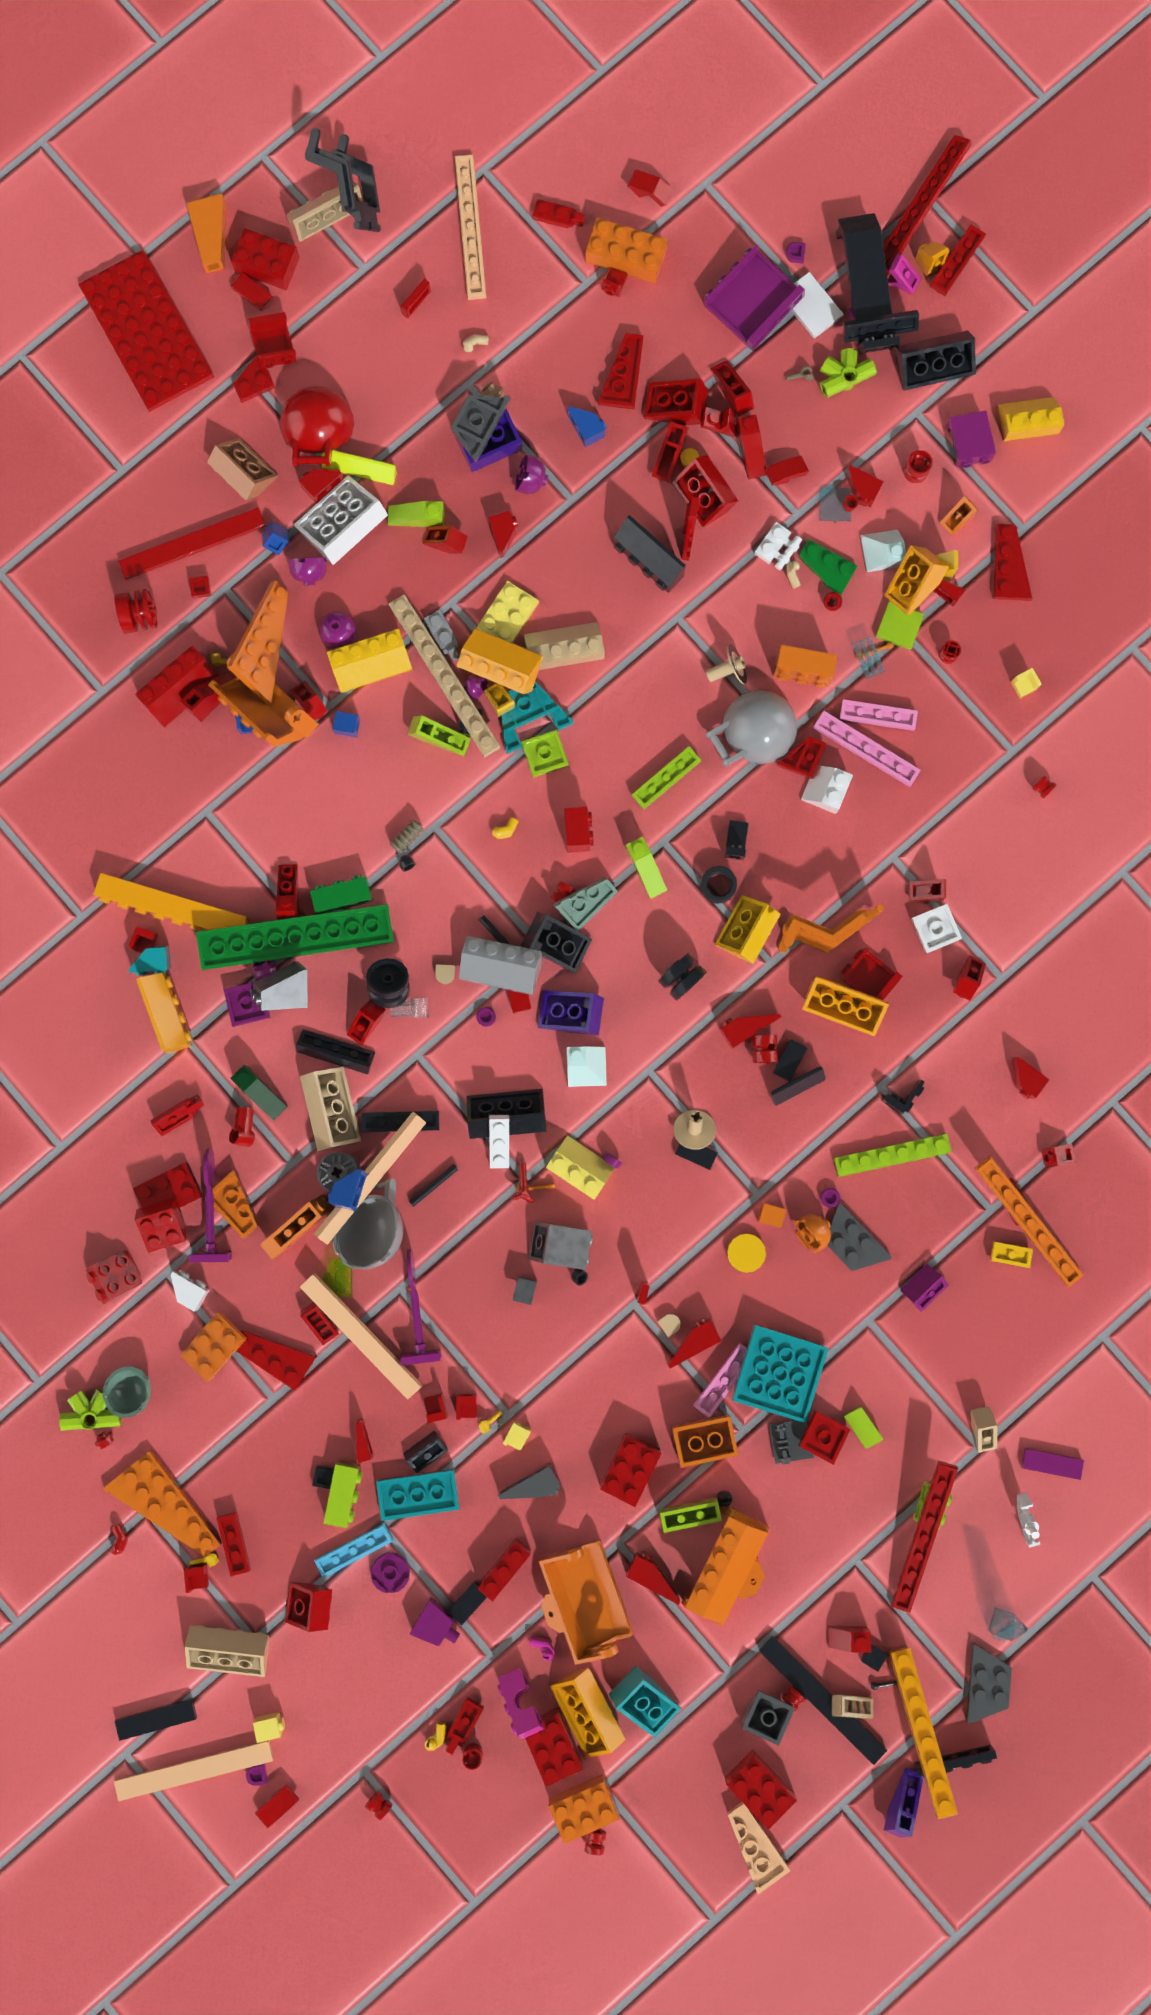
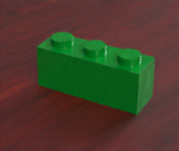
(341, 895)

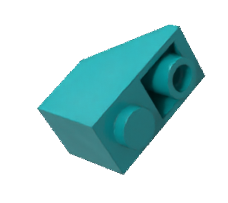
(152, 959)

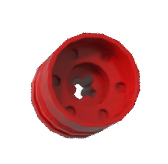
(132, 612)

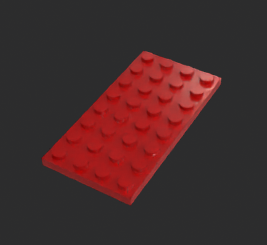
(146, 330)

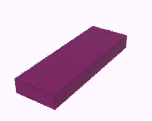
(1052, 1464)

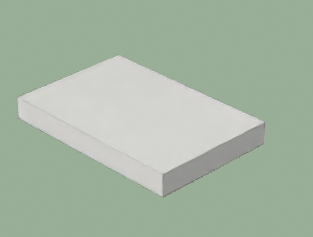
(816, 309)

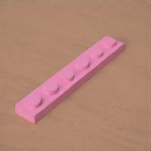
(866, 749)

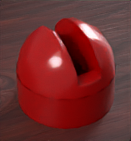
(852, 503)

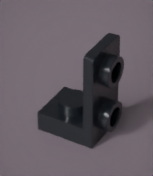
(736, 840)
(895, 1102)

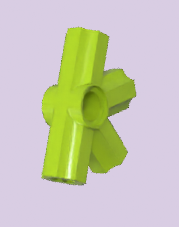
(846, 367)
(83, 1407)

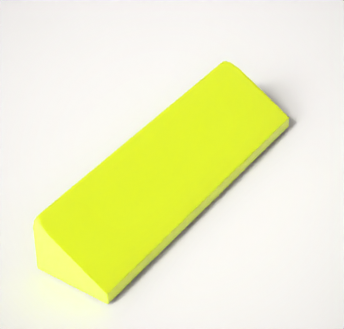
(362, 467)

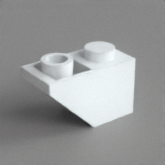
(187, 1291)

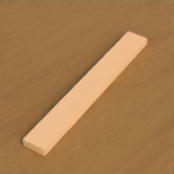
(470, 227)
(374, 1172)
(361, 1336)
(193, 1770)

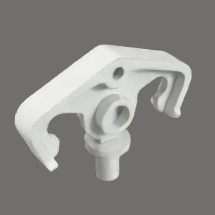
(1028, 1524)

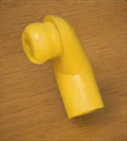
(437, 1739)

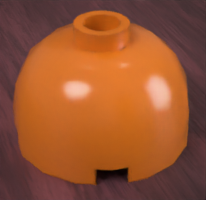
(813, 1232)

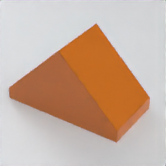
(959, 515)

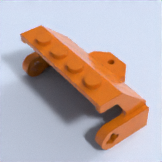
(276, 722)
(729, 1568)
(584, 1602)

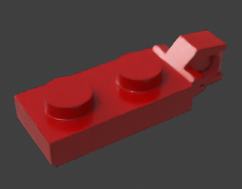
(557, 214)
(177, 1115)
(463, 1724)

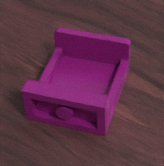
(972, 439)

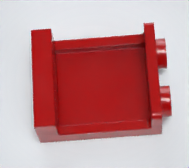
(271, 340)
(870, 975)

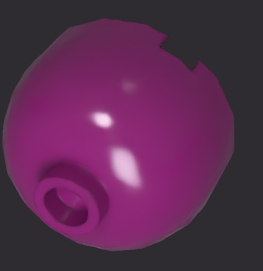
(531, 475)
(308, 569)
(337, 630)

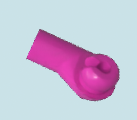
(544, 1645)

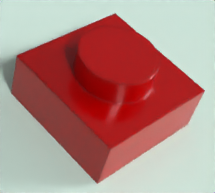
(200, 587)

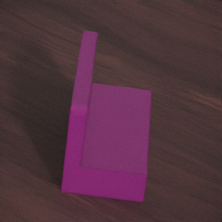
(924, 1287)

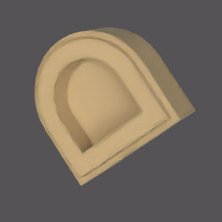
(445, 973)
(670, 1324)

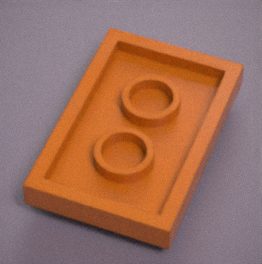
(213, 1346)

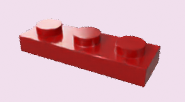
(233, 1544)

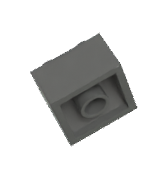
(767, 1717)

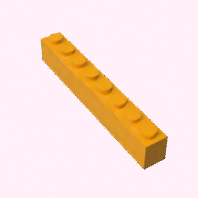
(164, 905)
(923, 1732)

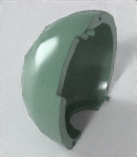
(127, 1391)

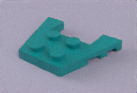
(528, 709)

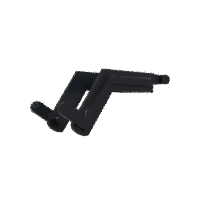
(344, 166)

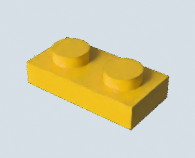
(1011, 1254)

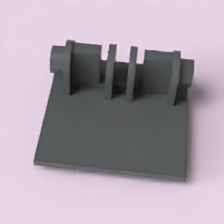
(785, 1441)

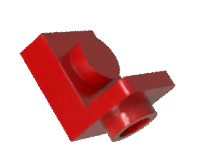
(614, 282)
(1058, 1155)

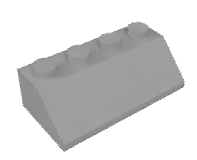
(500, 965)

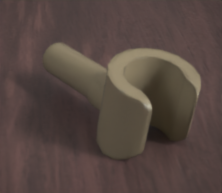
(804, 373)

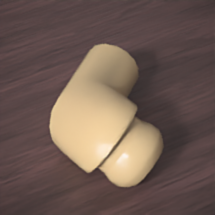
(473, 340)
(791, 574)

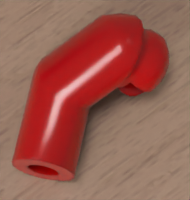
(120, 1541)

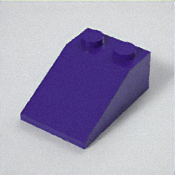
(571, 1012)

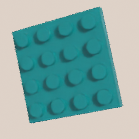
(780, 1373)

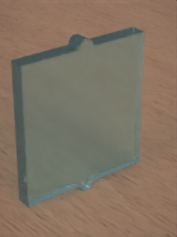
(831, 504)

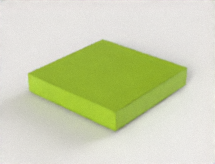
(899, 627)
(544, 753)

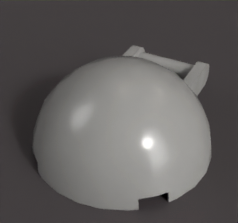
(757, 728)
(371, 1232)

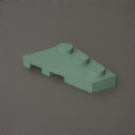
(585, 903)

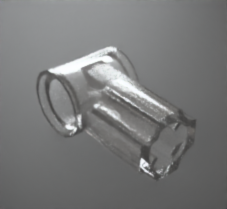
(412, 1008)

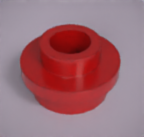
(827, 599)
(104, 1439)

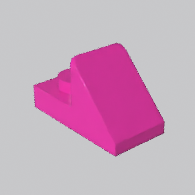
(903, 275)

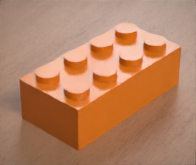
(626, 250)

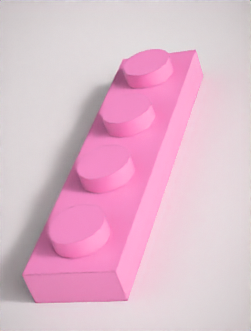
(878, 715)
(721, 1382)

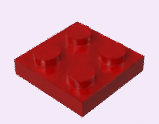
(824, 1437)

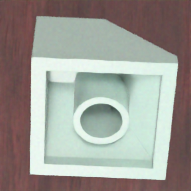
(883, 550)
(586, 1066)

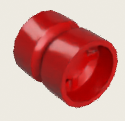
(918, 466)
(764, 1049)

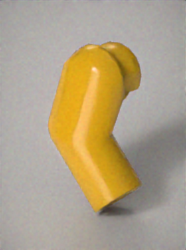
(505, 831)

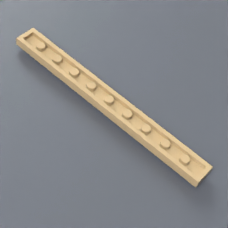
(444, 676)

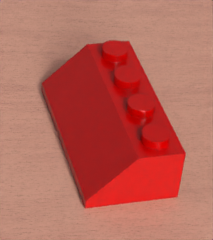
(173, 683)

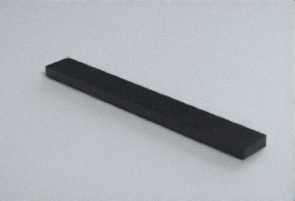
(821, 1699)

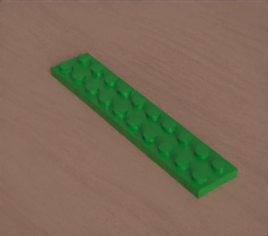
(294, 937)

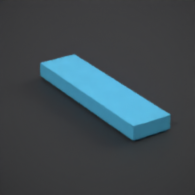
(353, 1550)

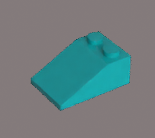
(644, 1701)

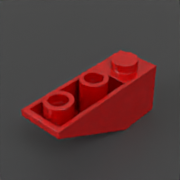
(203, 699)
(287, 892)

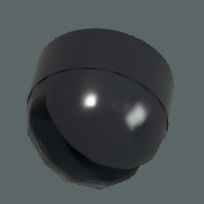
(406, 863)
(582, 1279)
(724, 1494)

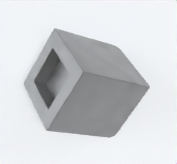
(524, 1290)

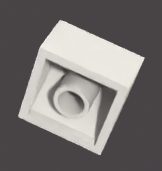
(827, 788)

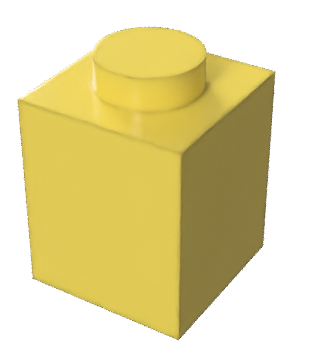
(268, 1727)

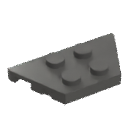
(478, 421)
(853, 1242)
(987, 1685)

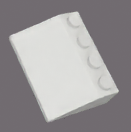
(341, 519)

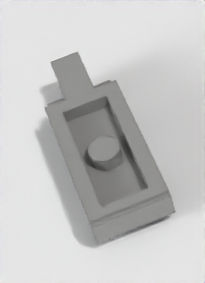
(442, 634)

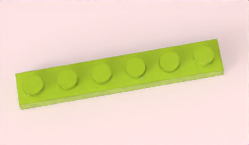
(892, 1155)

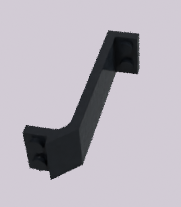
(867, 275)

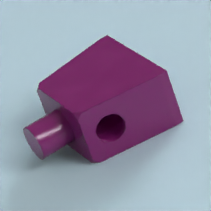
(434, 1624)

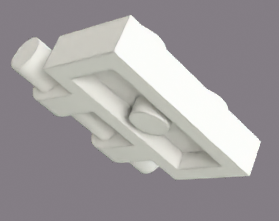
(772, 544)

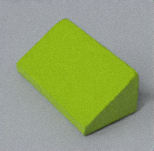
(863, 1427)

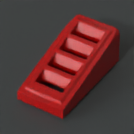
(949, 592)
(313, 1326)
(363, 1446)

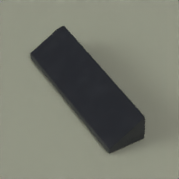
(335, 1051)

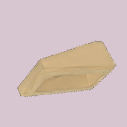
(840, 1706)

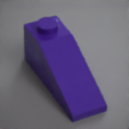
(904, 1805)

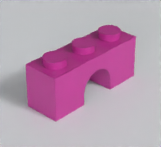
(512, 1687)

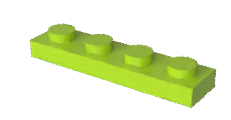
(666, 778)

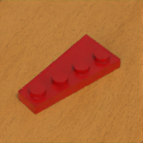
(622, 382)
(689, 526)
(1009, 567)
(276, 1359)

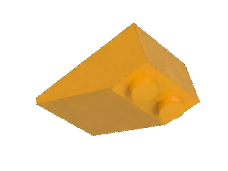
(915, 578)

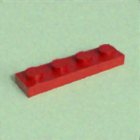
(958, 260)

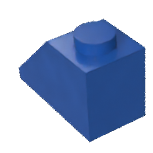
(586, 425)
(348, 1190)

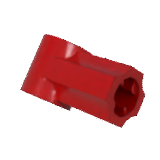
(242, 1132)

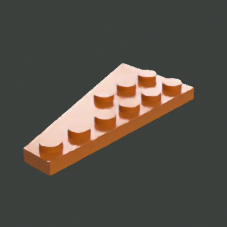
(259, 648)
(158, 1498)

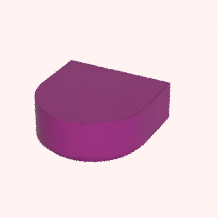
(795, 252)
(257, 1775)

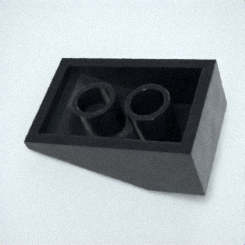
(556, 942)

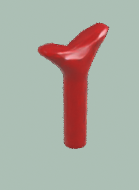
(523, 1191)

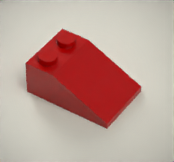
(676, 401)

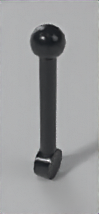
(875, 1686)

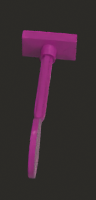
(210, 1253)
(420, 1354)

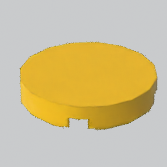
(746, 1253)

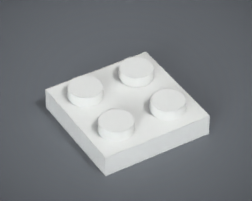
(936, 928)

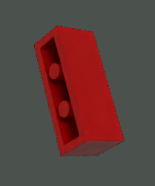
(504, 1569)

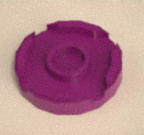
(390, 1572)

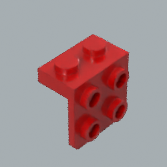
(113, 1276)

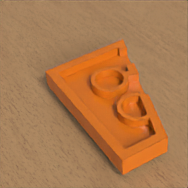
(234, 1206)

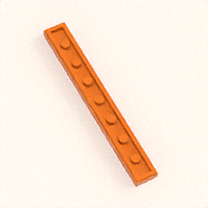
(1028, 1221)

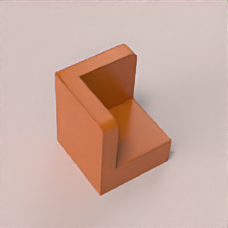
(771, 1215)

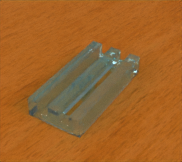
(868, 658)

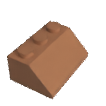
(241, 468)

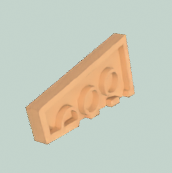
(760, 1854)

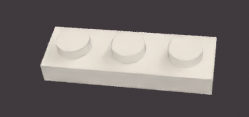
(499, 1141)

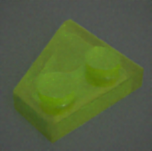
(339, 1278)

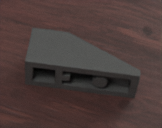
(538, 1484)

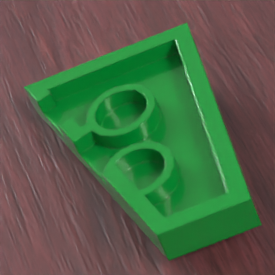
(828, 566)

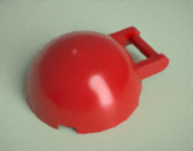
(315, 423)

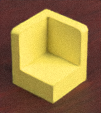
(1026, 683)
(517, 1435)

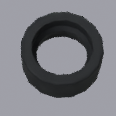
(718, 870)

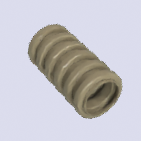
(406, 836)

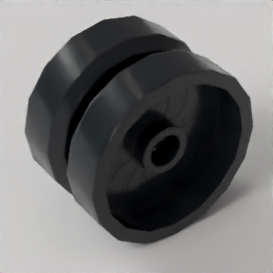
(680, 974)
(388, 983)

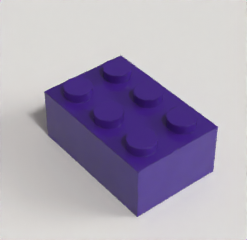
(501, 444)

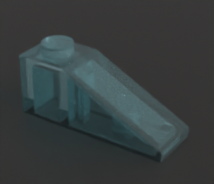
(1006, 1625)

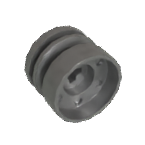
(328, 1166)

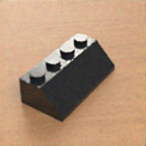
(936, 360)
(649, 554)
(524, 1109)

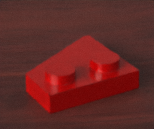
(253, 382)
(804, 758)

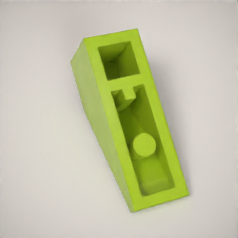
(417, 514)
(438, 735)
(646, 867)

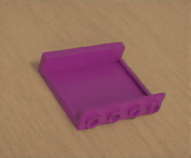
(753, 298)

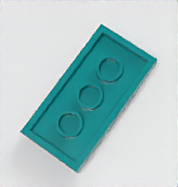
(418, 1495)

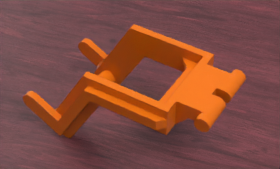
(821, 937)

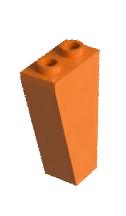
(209, 227)
(297, 1226)

